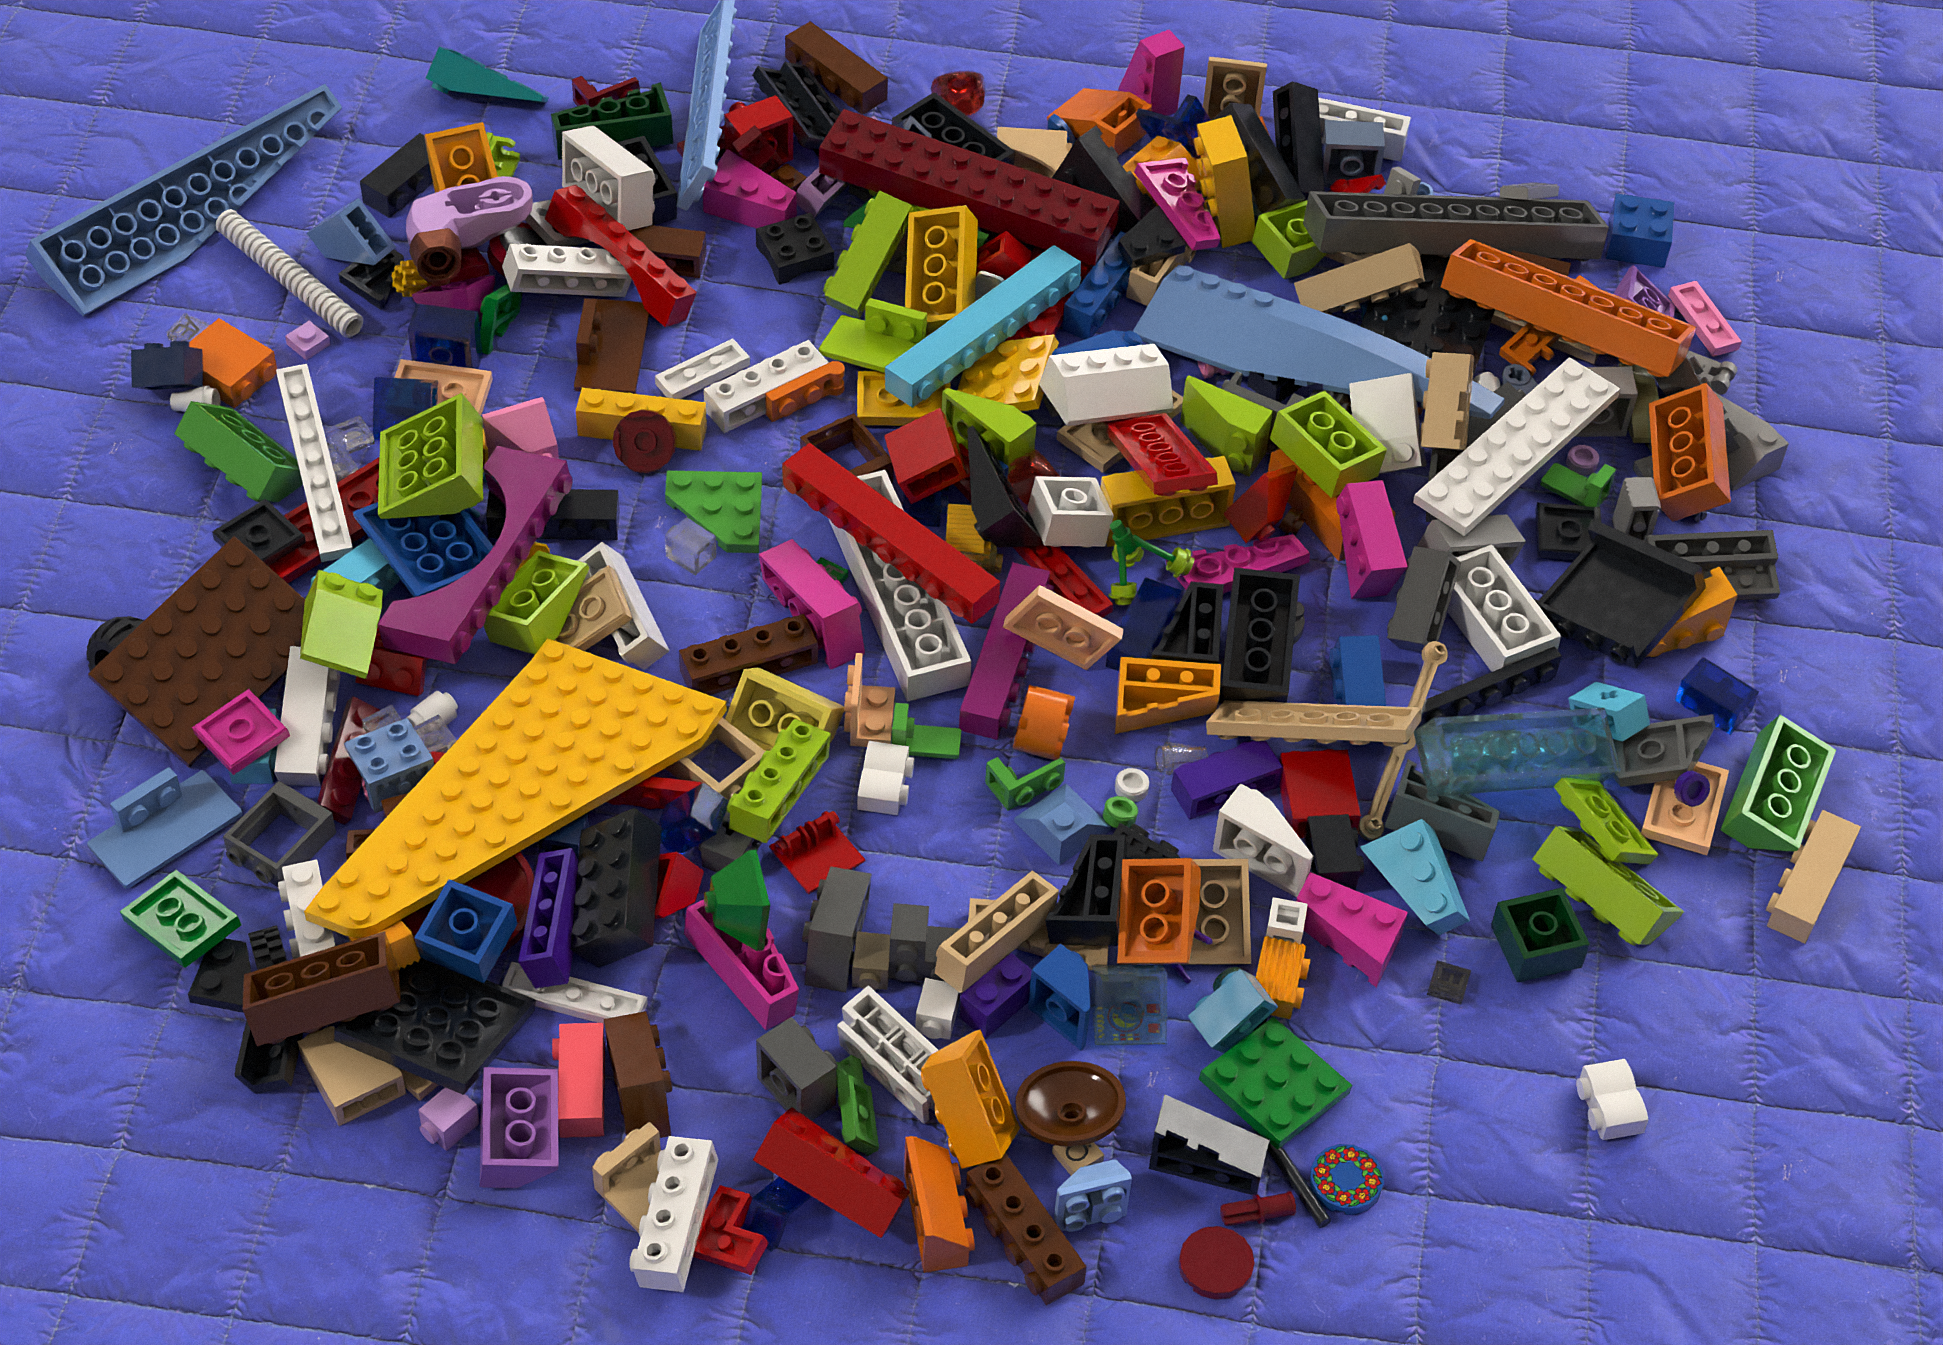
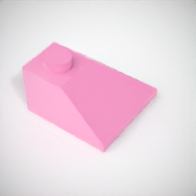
(521, 428)

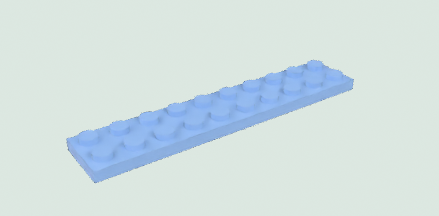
(706, 104)

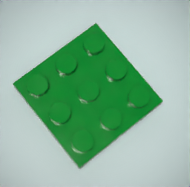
(1275, 1082)

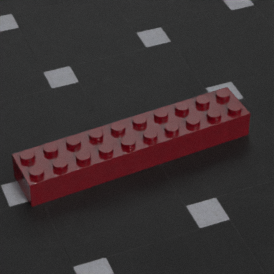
(946, 176)

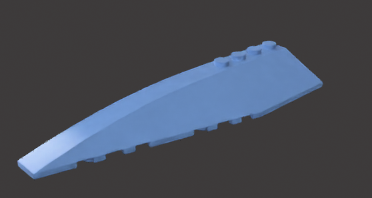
(172, 211)

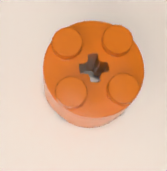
(1043, 722)

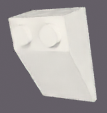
(1391, 415)
(1256, 831)

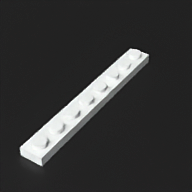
(314, 462)

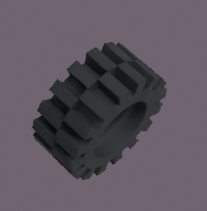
(267, 947)

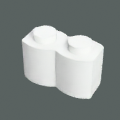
(884, 778)
(1612, 1099)

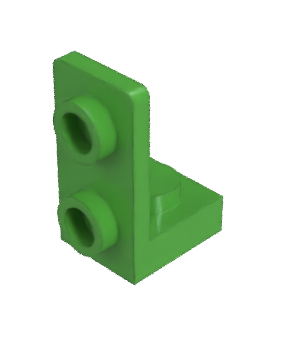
(1577, 488)
(922, 739)
(1016, 792)

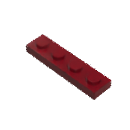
(342, 777)

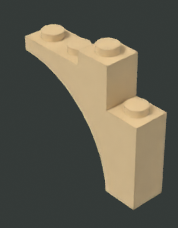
(1036, 148)

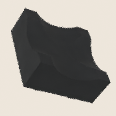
(794, 247)

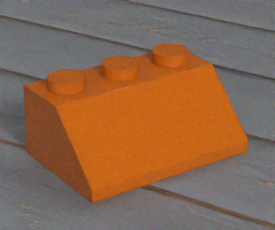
(936, 1206)

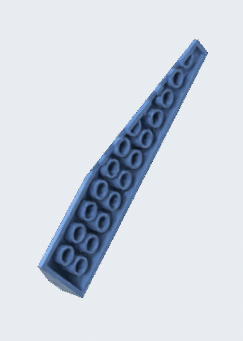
(1272, 336)

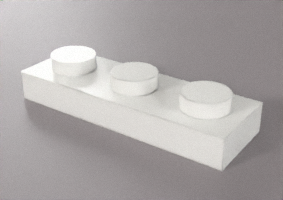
(702, 370)

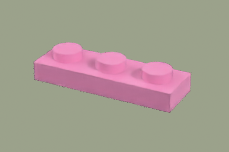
(1702, 313)

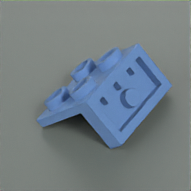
(390, 760)

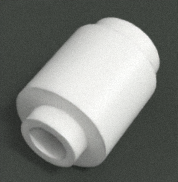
(433, 705)

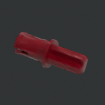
(1258, 1209)

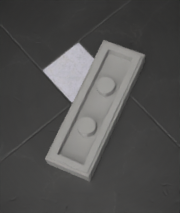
(1529, 191)

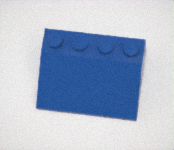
(426, 549)

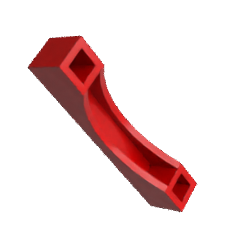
(660, 288)

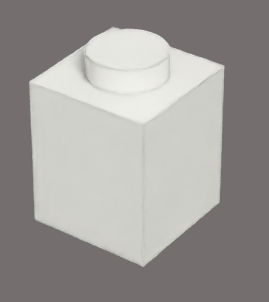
(937, 1009)

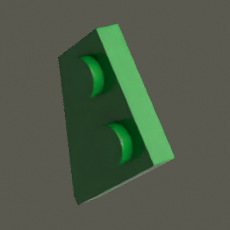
(498, 312)

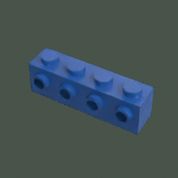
(1097, 293)

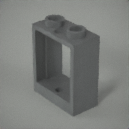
(294, 806)

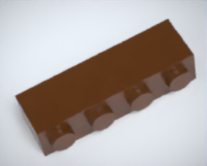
(837, 67)

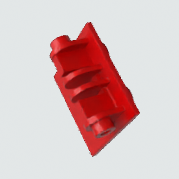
(815, 849)

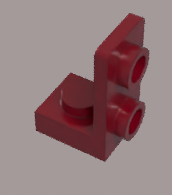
(587, 94)

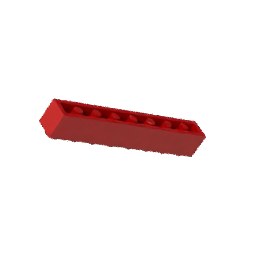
(891, 533)

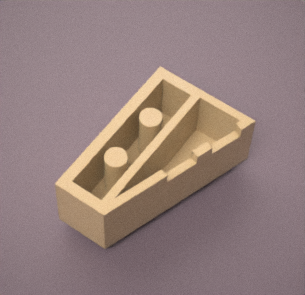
(1447, 401)

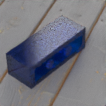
(1145, 622)

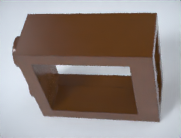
(851, 430)

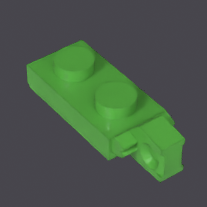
(856, 1107)

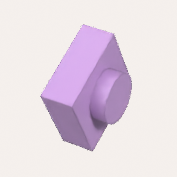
(307, 340)

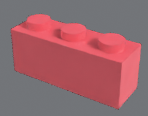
(580, 1079)

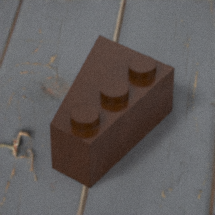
(639, 1072)

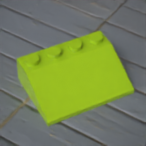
(432, 462)

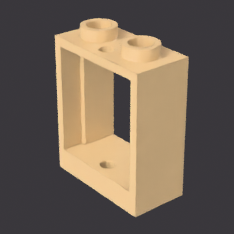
(738, 743)

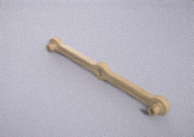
(1371, 825)

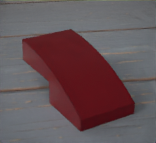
(758, 151)

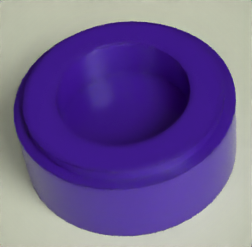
(1691, 788)

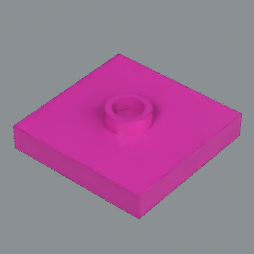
(241, 731)

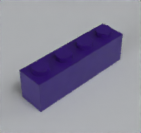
(549, 921)

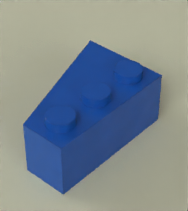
(1357, 671)

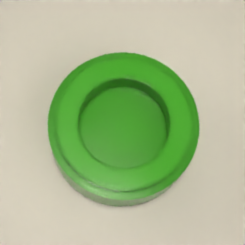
(1120, 810)

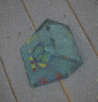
(1129, 1004)

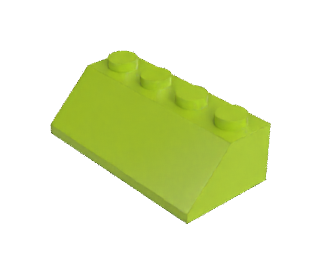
(1607, 886)

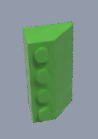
(240, 451)
(1778, 787)

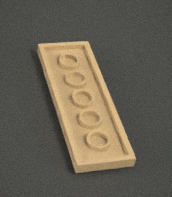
(1314, 721)

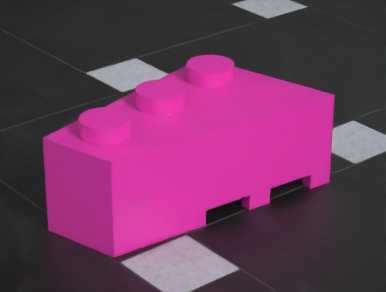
(1156, 72)
(747, 194)
(1369, 539)
(1352, 924)

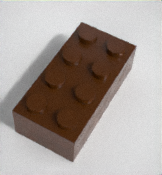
(321, 989)

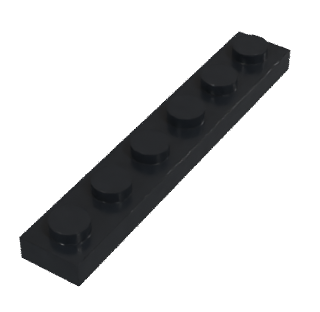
(1492, 686)

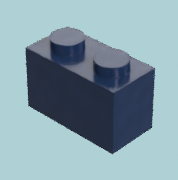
(167, 367)

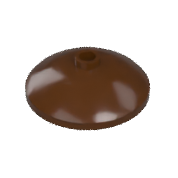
(1070, 1103)

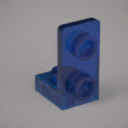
(771, 1210)

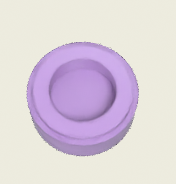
(1582, 459)

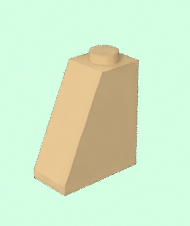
(348, 1078)

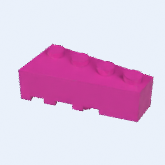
(813, 592)
(755, 977)

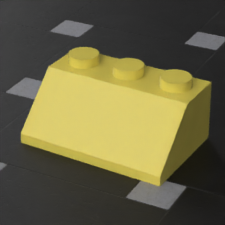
(770, 703)

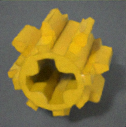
(407, 279)

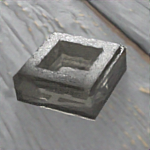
(1449, 982)

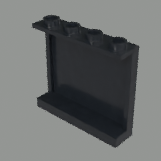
(1621, 595)

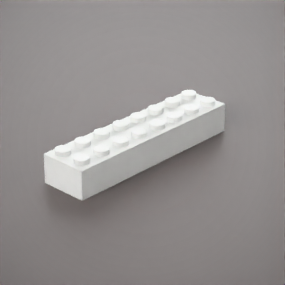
(909, 622)

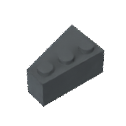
(1459, 820)

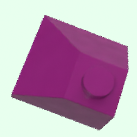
(459, 295)

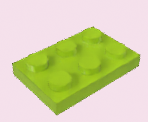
(1605, 821)

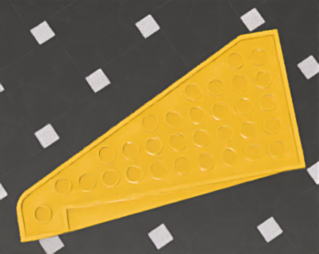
(534, 761)

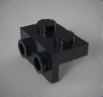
(267, 1065)

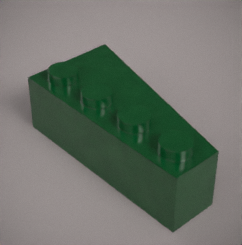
(620, 119)

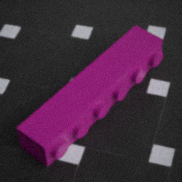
(1001, 660)

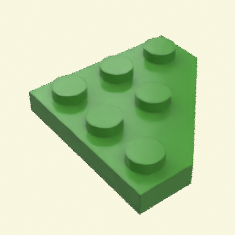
(720, 503)

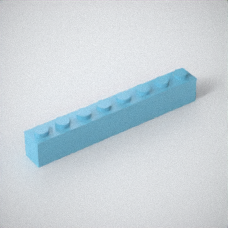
(982, 326)

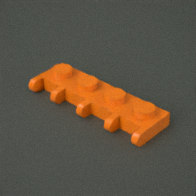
(1531, 343)

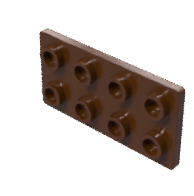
(610, 345)

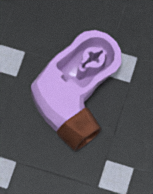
(462, 220)

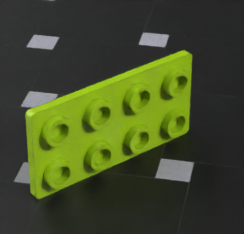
(878, 340)

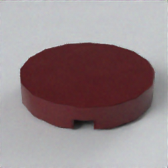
(644, 441)
(1216, 1262)

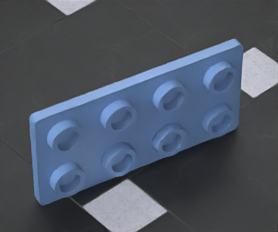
(161, 823)

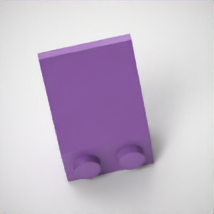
(1642, 291)

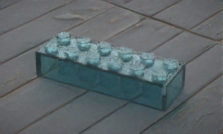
(1515, 750)

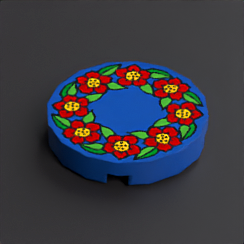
(1346, 1179)

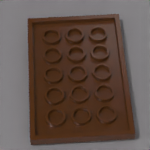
(204, 648)

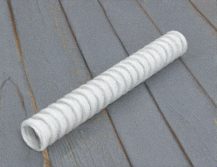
(289, 273)

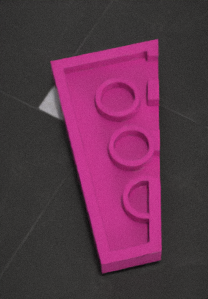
(1176, 195)
(1271, 555)

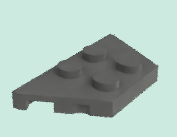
(1662, 750)

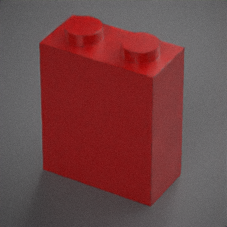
(925, 456)
(1317, 786)

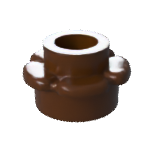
(1292, 522)

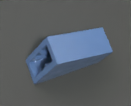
(352, 235)

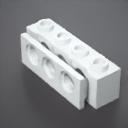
(888, 1049)

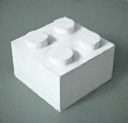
(1070, 511)

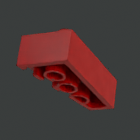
(831, 1172)

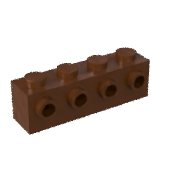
(772, 647)
(1025, 1229)

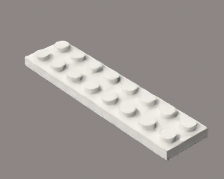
(1516, 446)

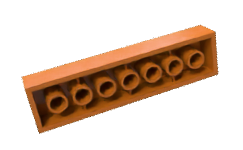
(1568, 308)

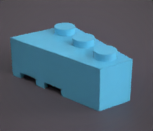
(365, 565)
(1420, 874)

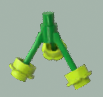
(1128, 551)

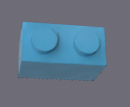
(1232, 1010)

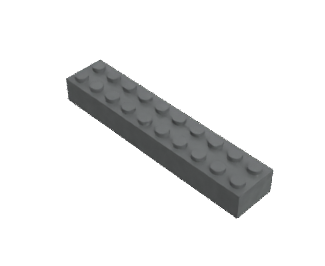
(1444, 223)

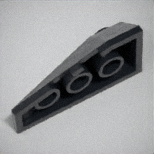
(996, 500)

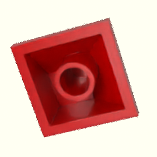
(1262, 505)
(677, 883)

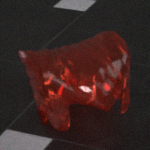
(961, 89)
(1026, 469)

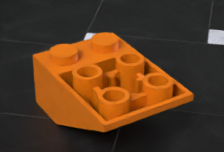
(1110, 111)

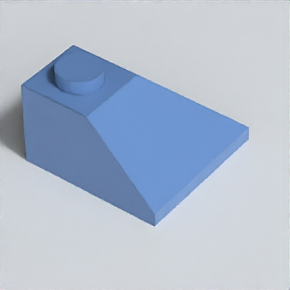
(1061, 823)

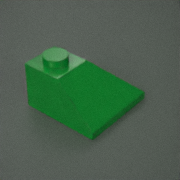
(740, 901)

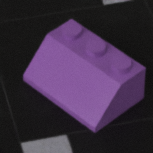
(518, 1126)

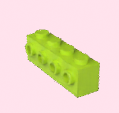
(868, 254)
(778, 780)

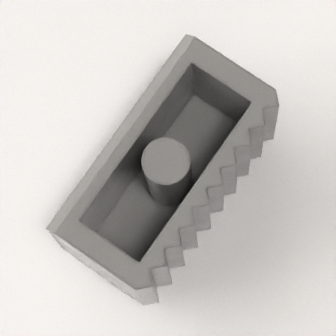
(1637, 507)

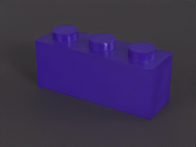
(1212, 780)

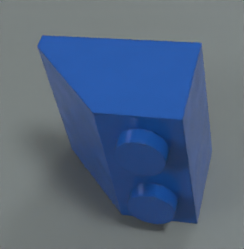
(1062, 994)

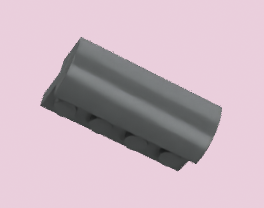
(1743, 556)

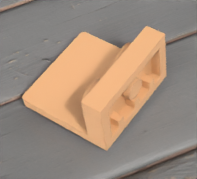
(867, 708)

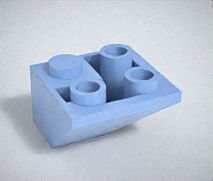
(1093, 1196)

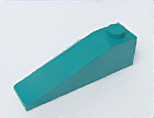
(463, 74)

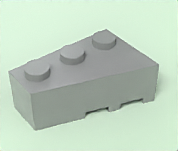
(1493, 530)

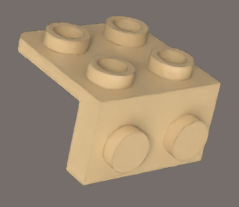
(627, 1173)

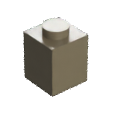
(871, 961)

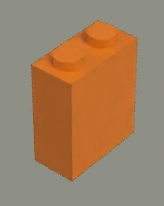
(233, 362)

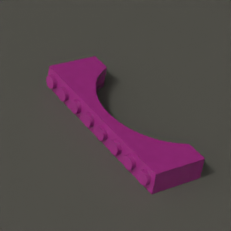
(448, 618)

